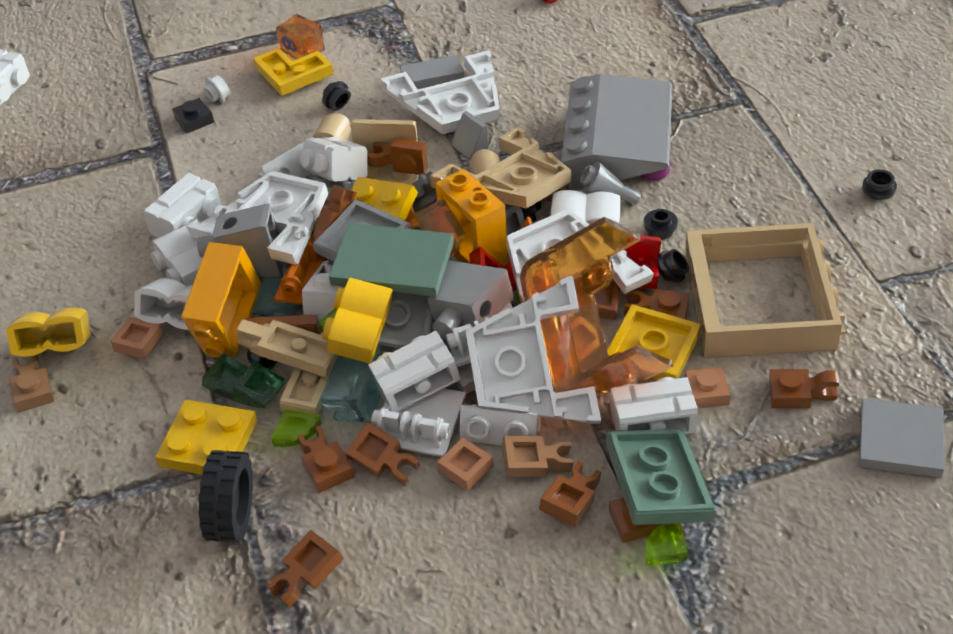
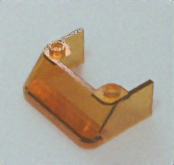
(576, 340)

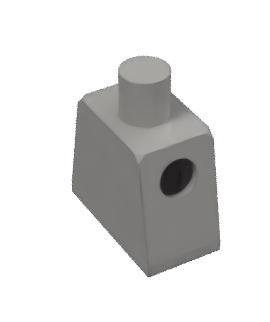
(252, 229)
(469, 295)

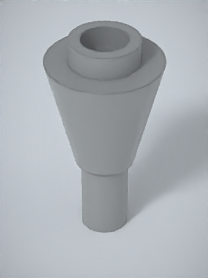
(600, 179)

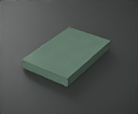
(393, 258)
(659, 477)

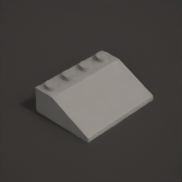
(619, 124)

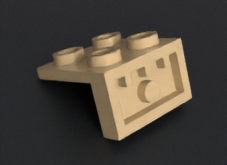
(368, 131)

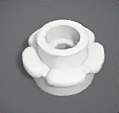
(216, 89)

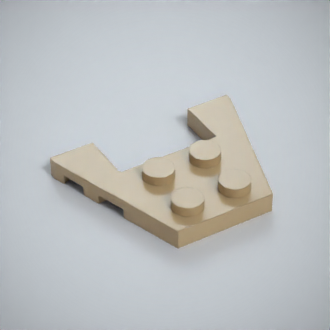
(521, 177)

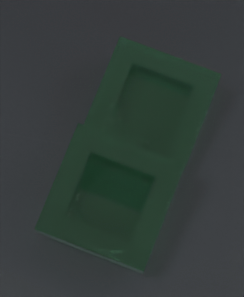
(242, 384)

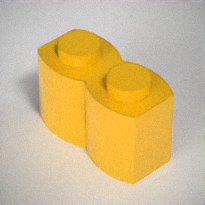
(358, 320)
(39, 331)

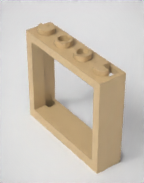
(760, 243)

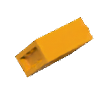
(478, 213)
(221, 298)

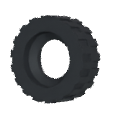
(225, 496)

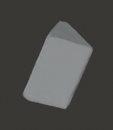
(470, 135)

